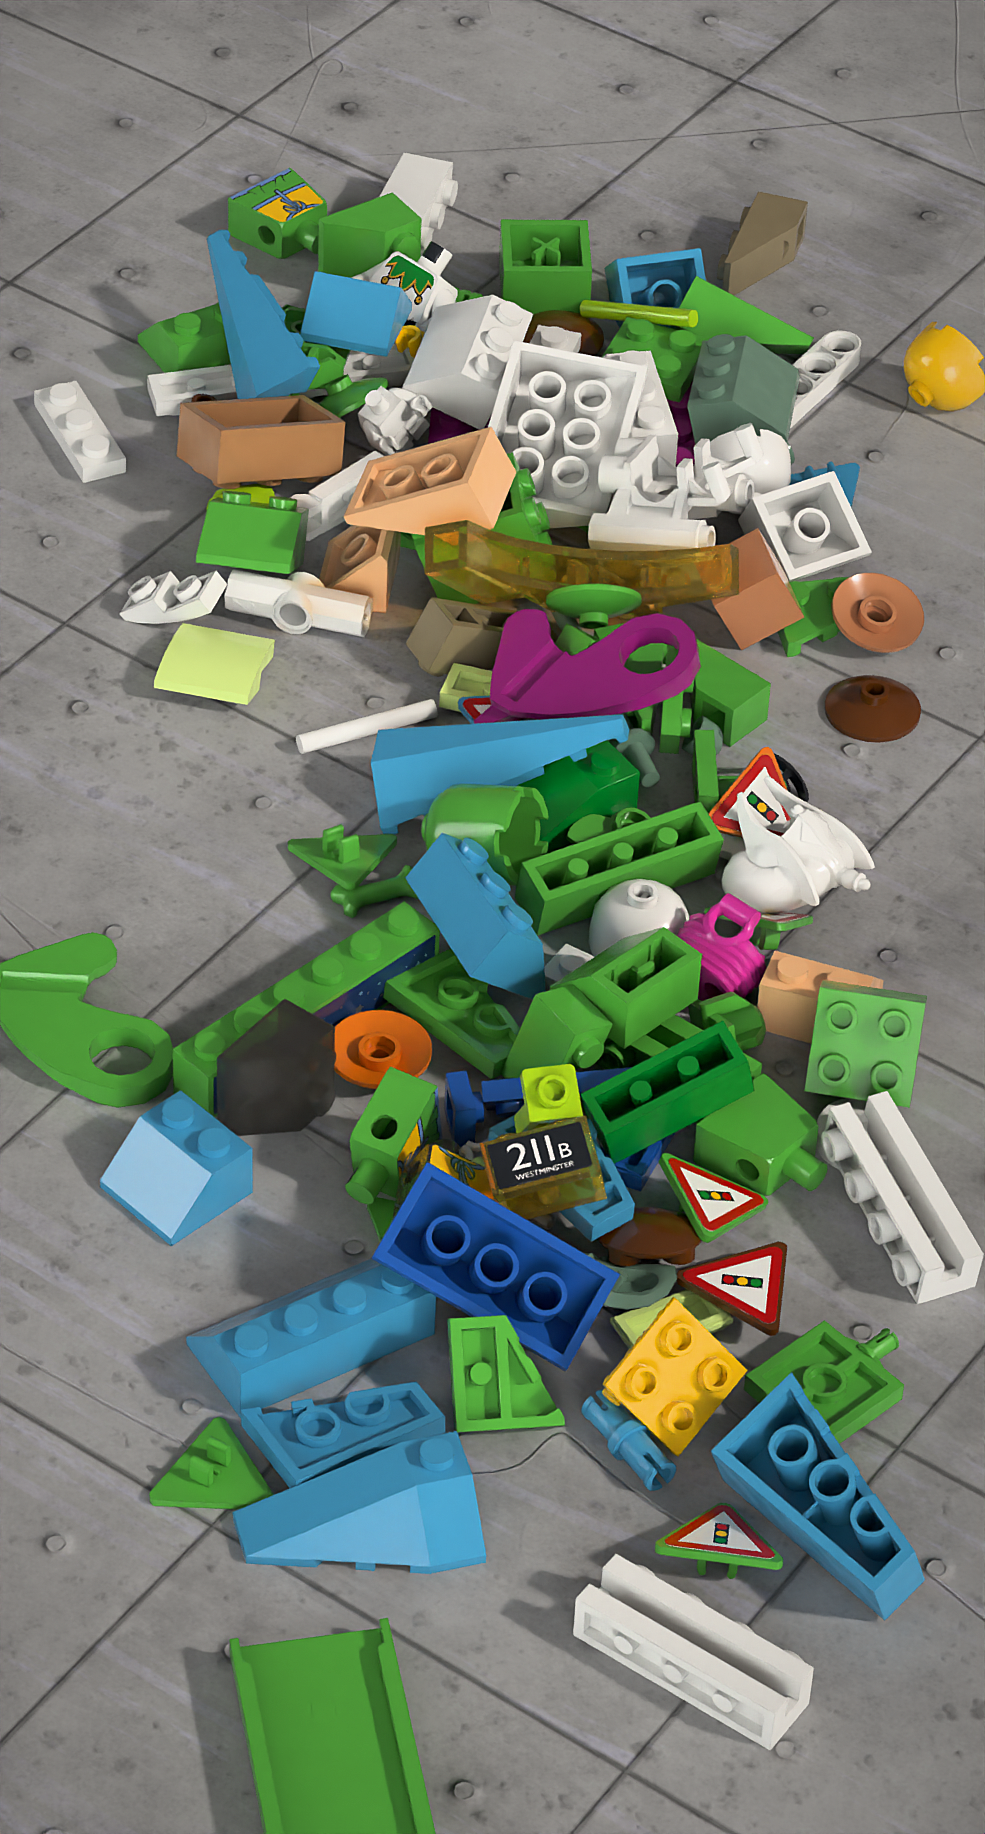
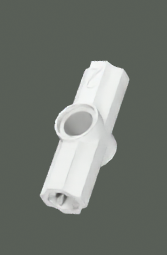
(298, 603)

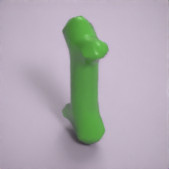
(372, 893)

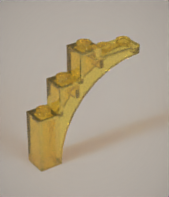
(504, 568)

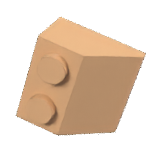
(791, 993)

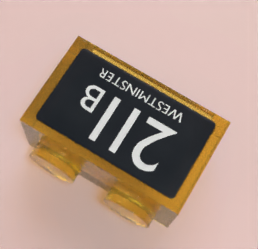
(544, 1168)

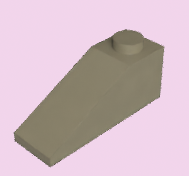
(458, 634)

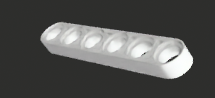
(823, 358)

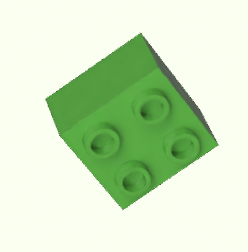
(545, 264)
(865, 1042)

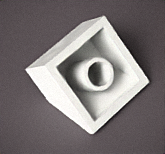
(807, 526)

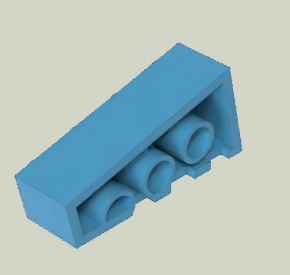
(814, 1493)

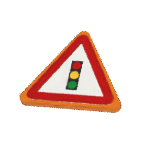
(759, 797)

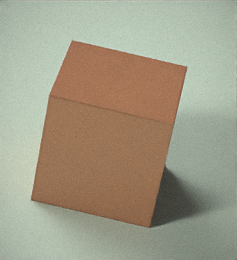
(764, 597)

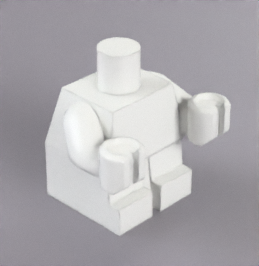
(393, 419)

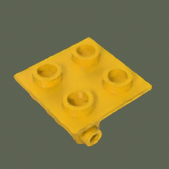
(674, 1377)

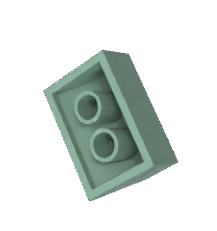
(741, 385)

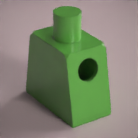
(761, 1141)

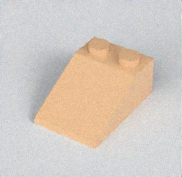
(434, 485)

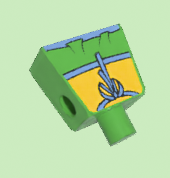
(278, 215)
(392, 1133)

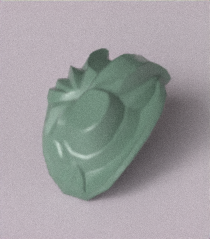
(638, 1284)

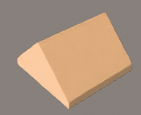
(363, 563)

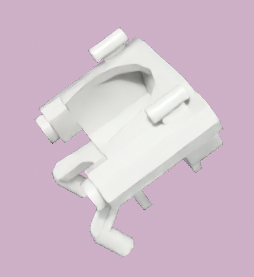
(659, 501)

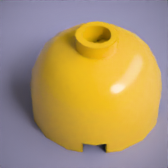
(943, 369)

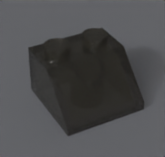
(277, 1073)

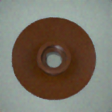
(872, 708)

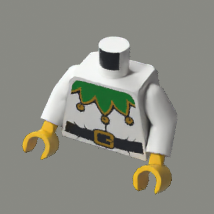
(421, 284)

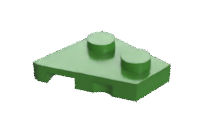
(815, 602)

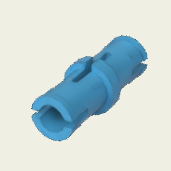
(629, 1441)

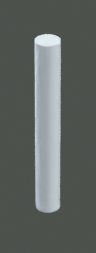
(366, 726)

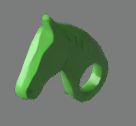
(62, 1034)

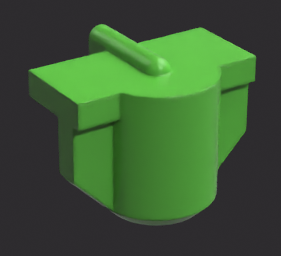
(739, 1015)

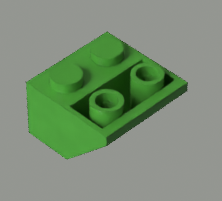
(639, 982)

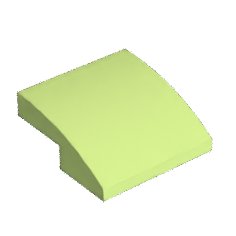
(214, 663)

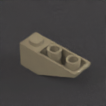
(765, 241)

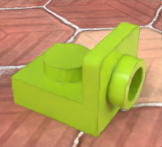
(548, 1096)

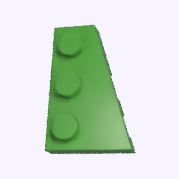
(455, 1011)

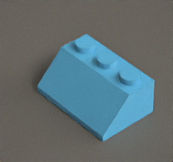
(479, 916)

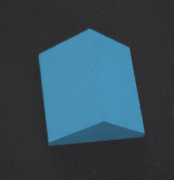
(354, 314)

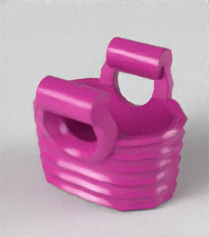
(726, 961)

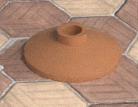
(877, 612)

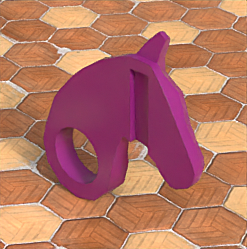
(544, 683)

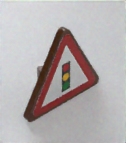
(743, 1284)

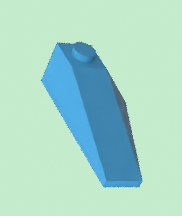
(389, 1508)

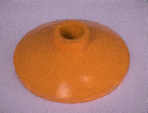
(379, 1040)

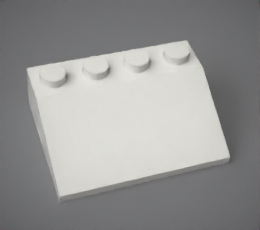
(559, 421)

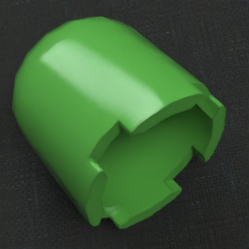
(496, 817)

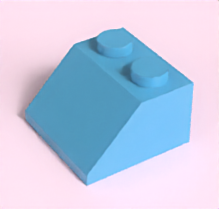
(654, 278)
(179, 1169)

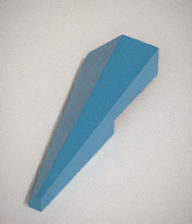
(260, 347)
(422, 762)

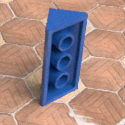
(495, 1265)

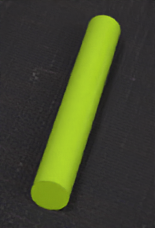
(654, 314)

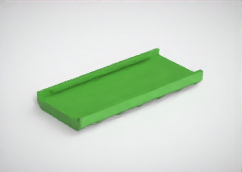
(331, 1735)

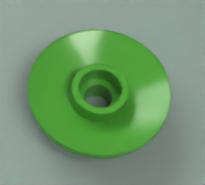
(347, 395)
(593, 603)

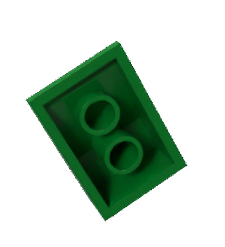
(593, 785)

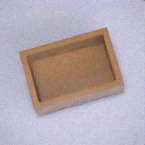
(260, 440)

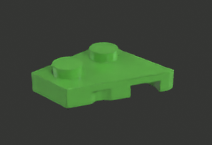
(675, 719)
(495, 1379)

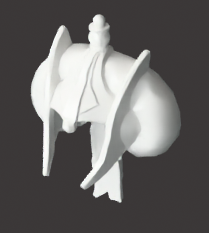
(799, 866)

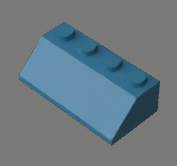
(313, 1334)

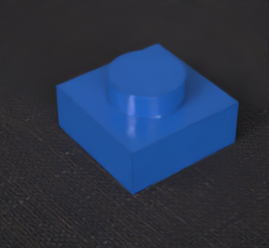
(462, 1107)

